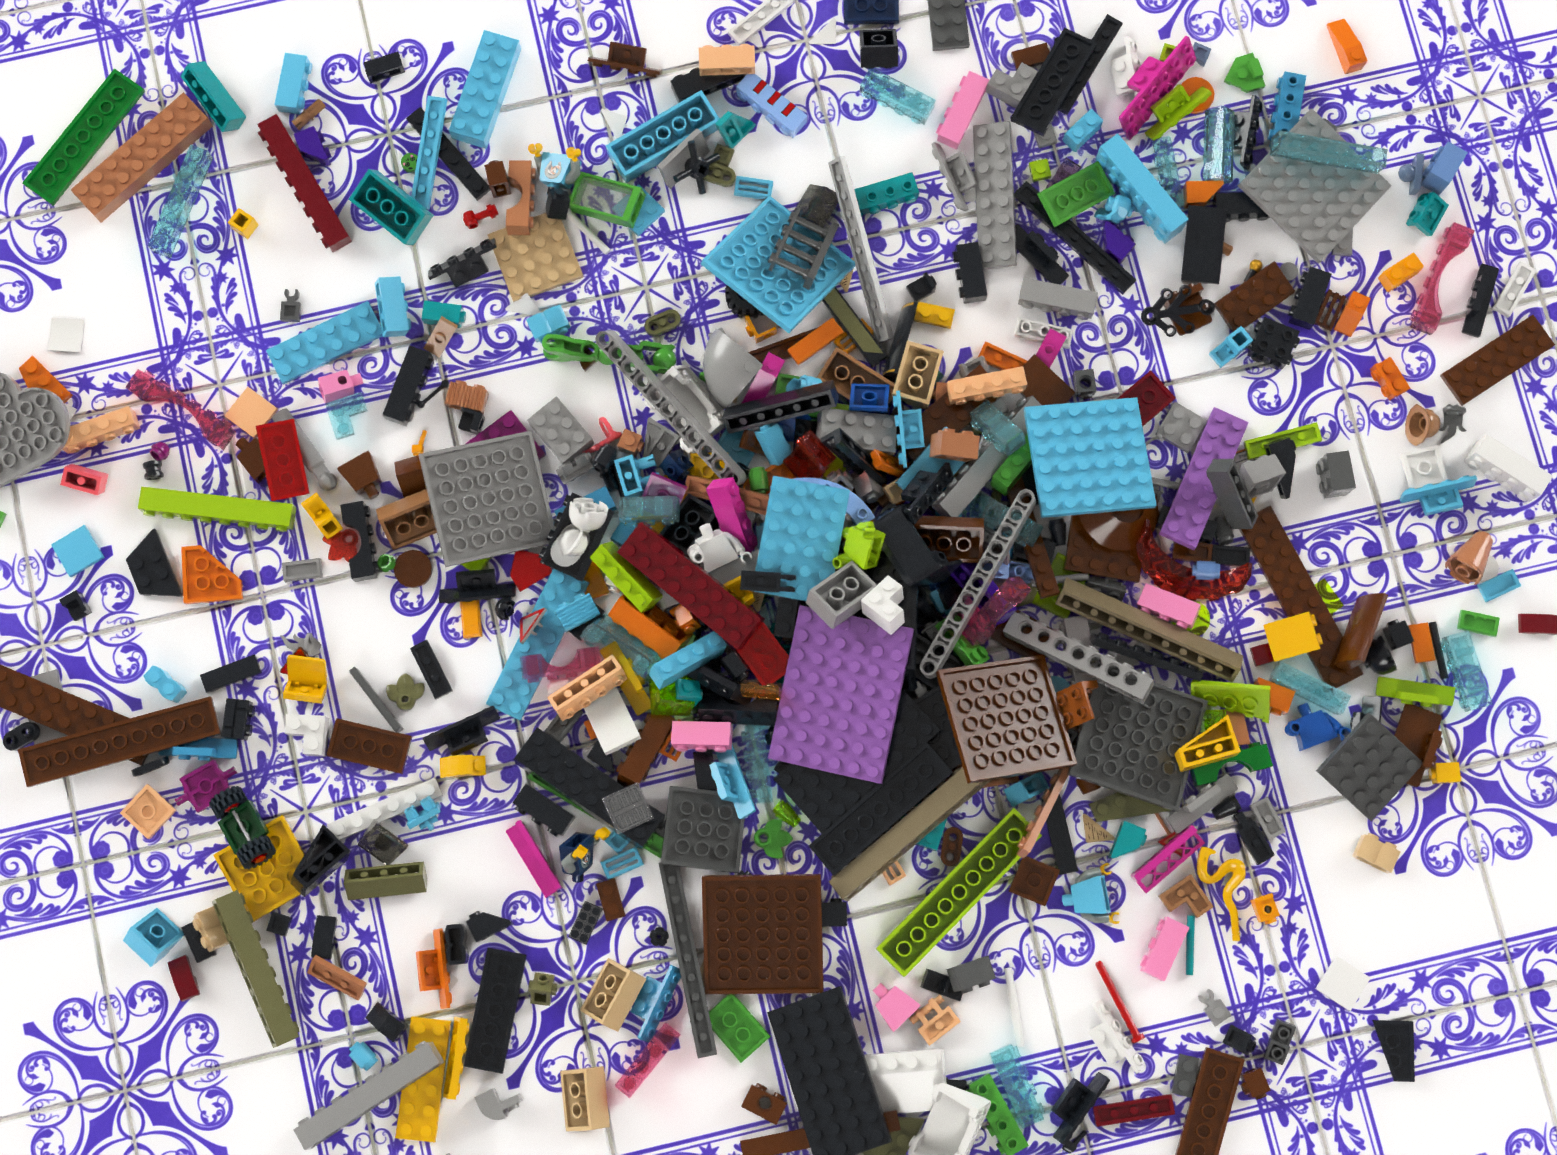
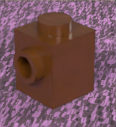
(1254, 1083)

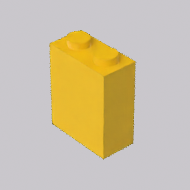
(1293, 636)

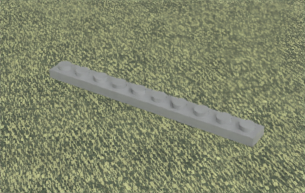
(860, 249)

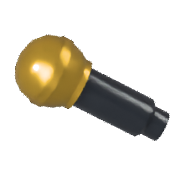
(1255, 266)

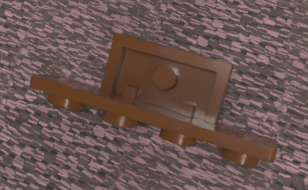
(626, 57)

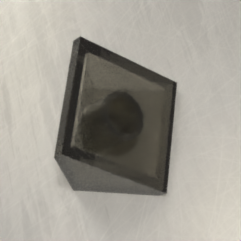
(382, 843)

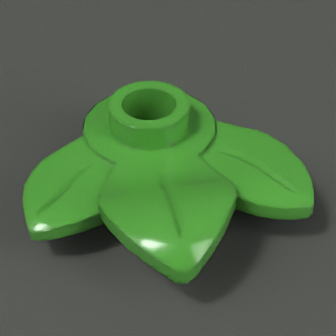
(775, 838)

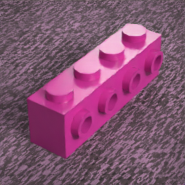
(731, 511)

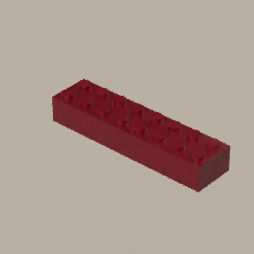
(691, 585)

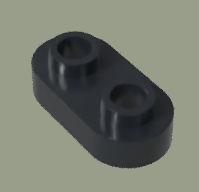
(19, 736)

